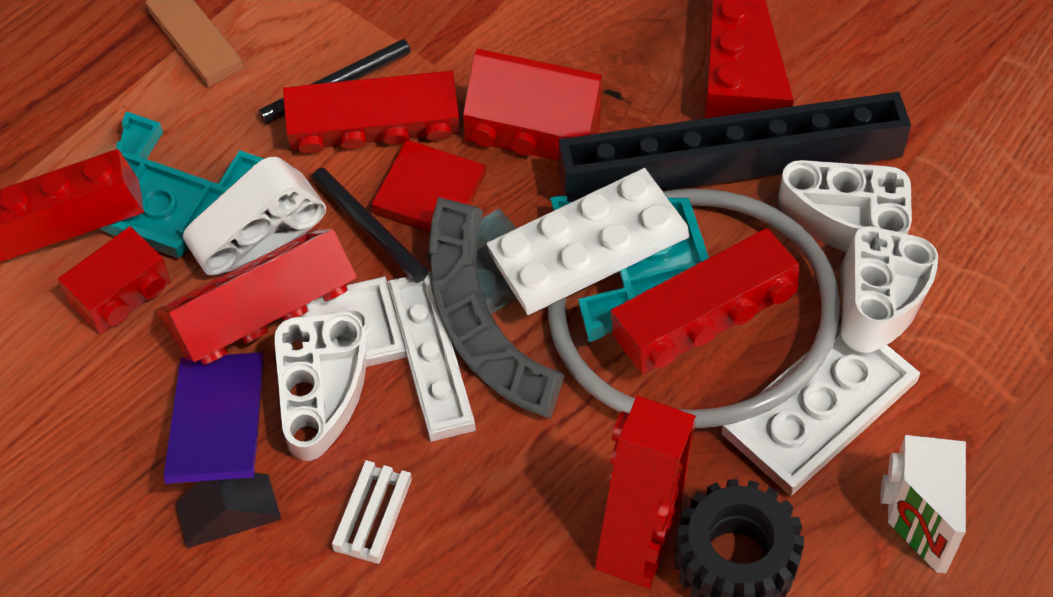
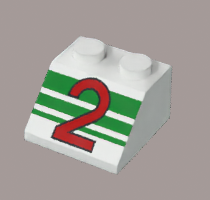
(928, 497)

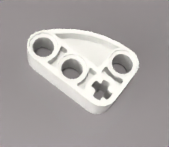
(843, 197)
(254, 217)
(883, 285)
(330, 368)

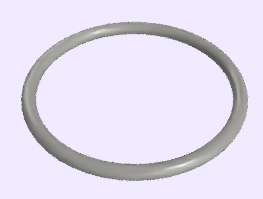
(770, 398)

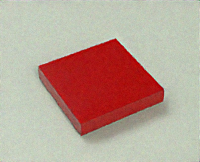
(420, 178)

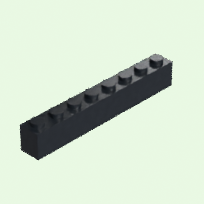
(737, 145)

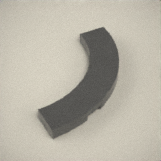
(469, 320)

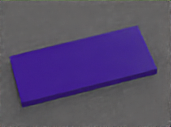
(215, 419)

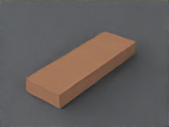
(196, 39)

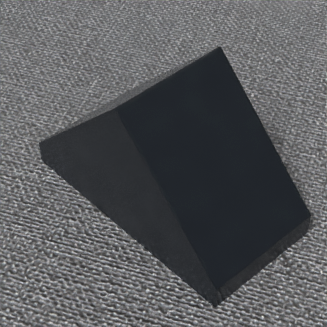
(226, 508)

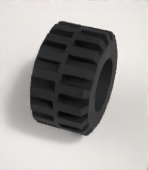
(743, 512)

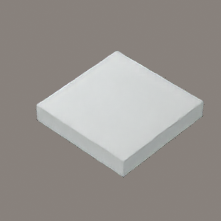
(374, 308)

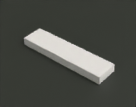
(431, 359)

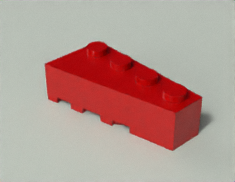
(744, 61)
(644, 489)

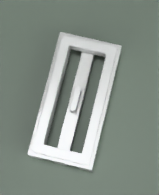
(384, 477)

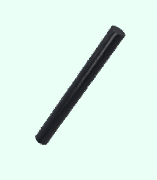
(351, 72)
(370, 225)

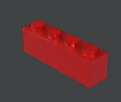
(371, 111)
(67, 203)
(705, 301)

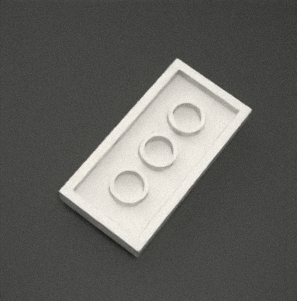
(587, 240)
(824, 415)

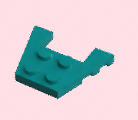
(168, 195)
(643, 274)

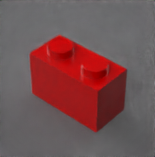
(115, 280)

